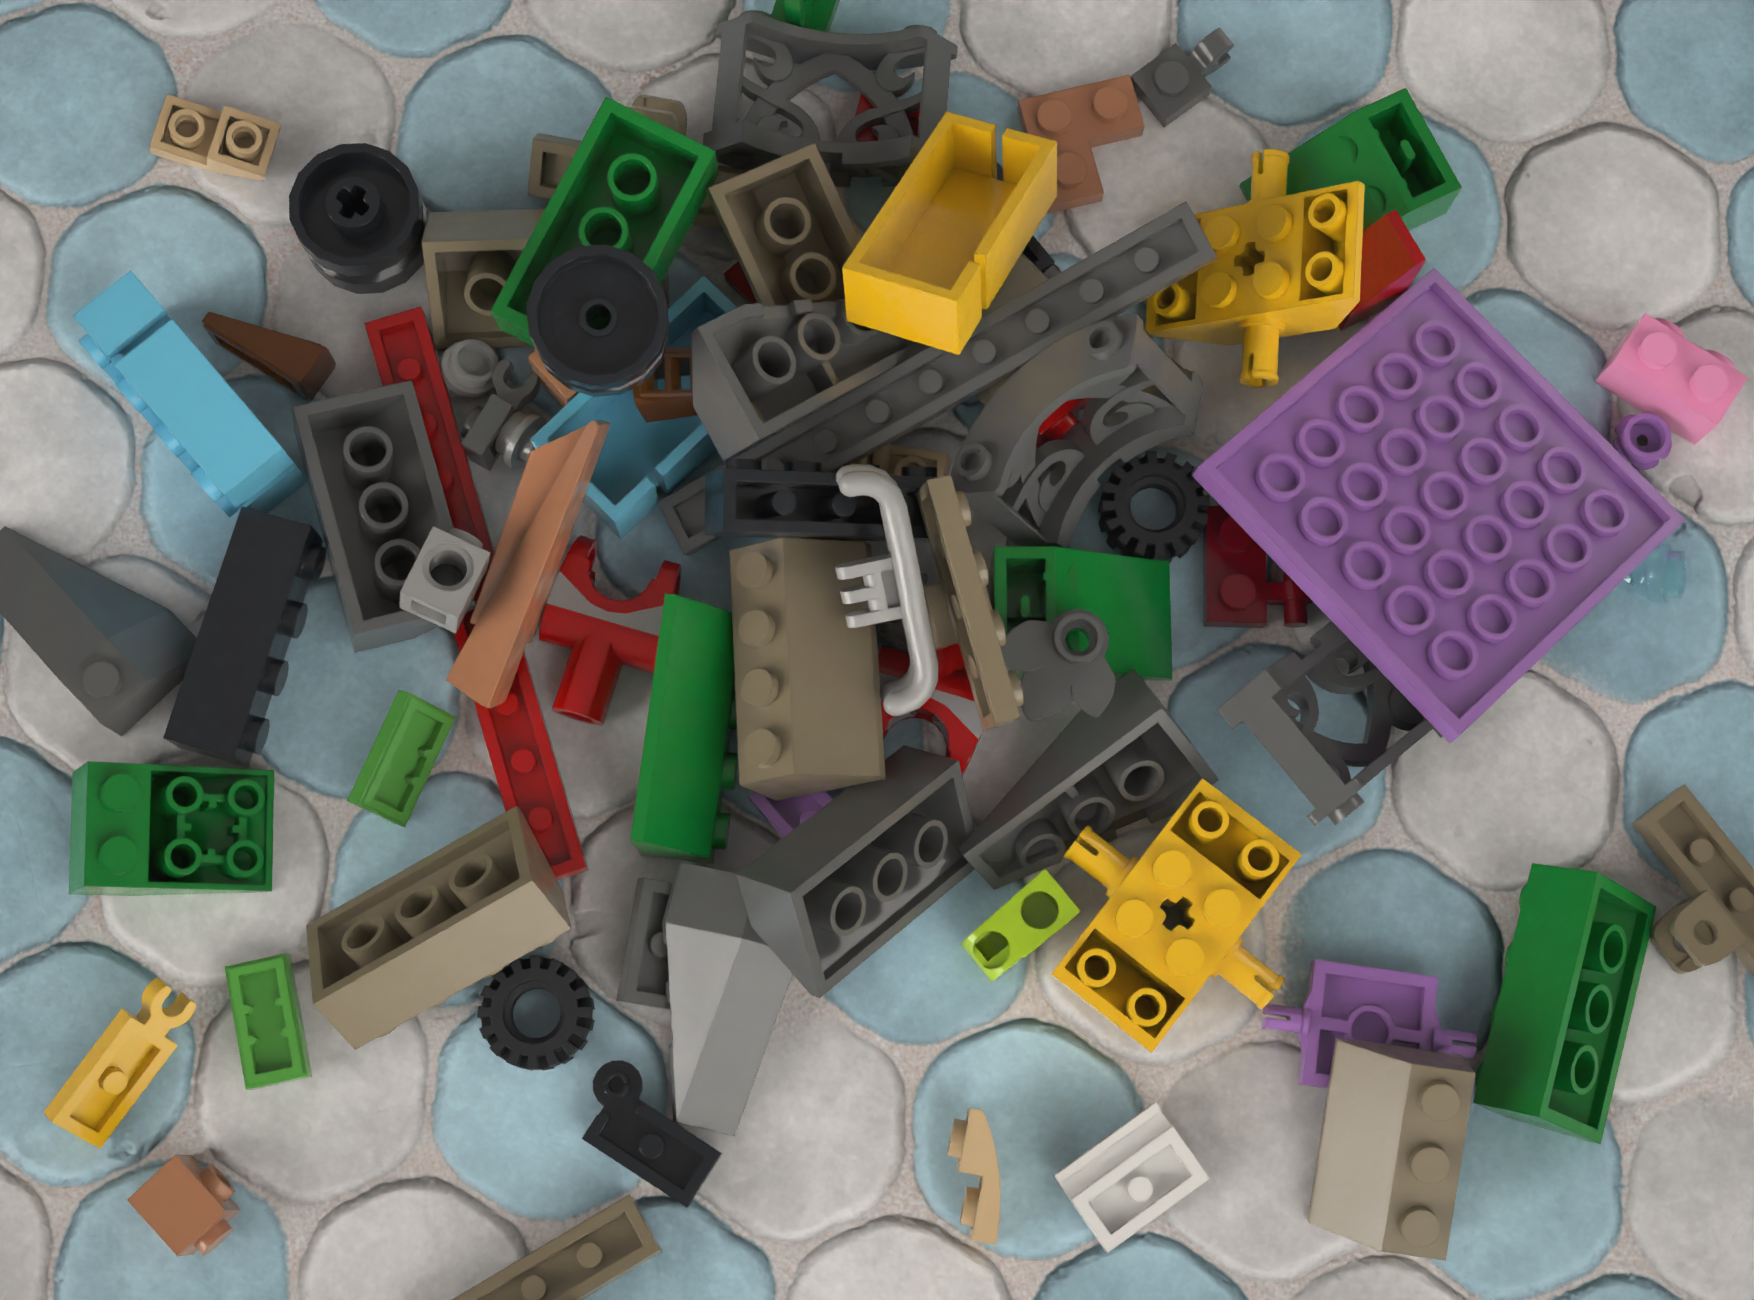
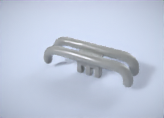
(891, 588)

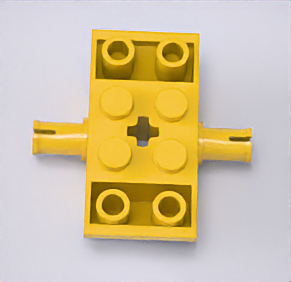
(1278, 273)
(1219, 872)

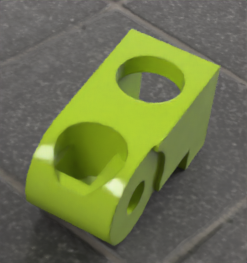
(1020, 926)

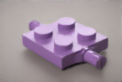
(1366, 1007)

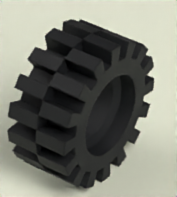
(1162, 475)
(509, 986)

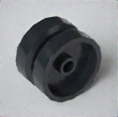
(359, 218)
(602, 282)

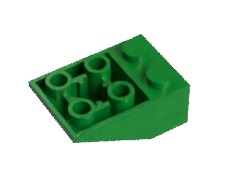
(1385, 150)
(1122, 590)
(170, 830)

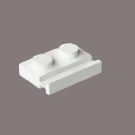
(1131, 1177)

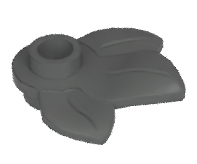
(1055, 673)

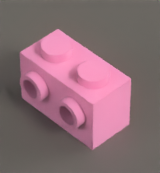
(1671, 377)

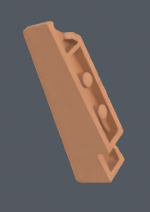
(526, 562)

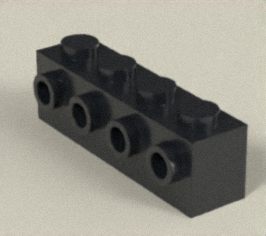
(801, 503)
(246, 637)

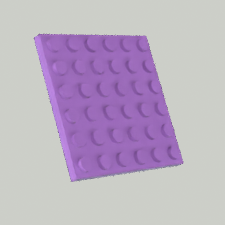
(1439, 502)

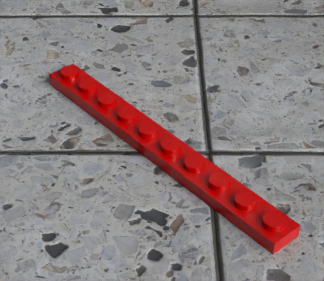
(516, 728)

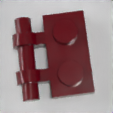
(1236, 579)

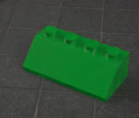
(688, 736)
(1565, 1002)

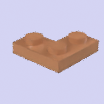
(1078, 121)

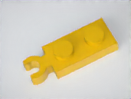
(119, 1066)

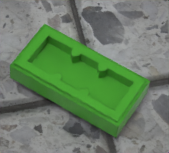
(401, 758)
(268, 1021)

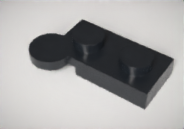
(646, 1138)

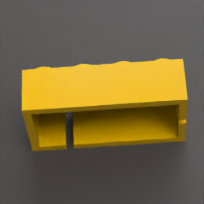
(950, 233)

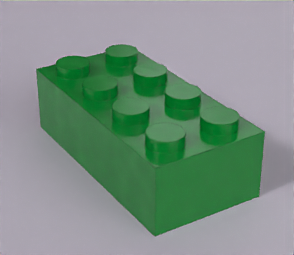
(624, 188)

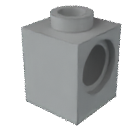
(442, 603)

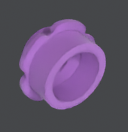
(1651, 428)

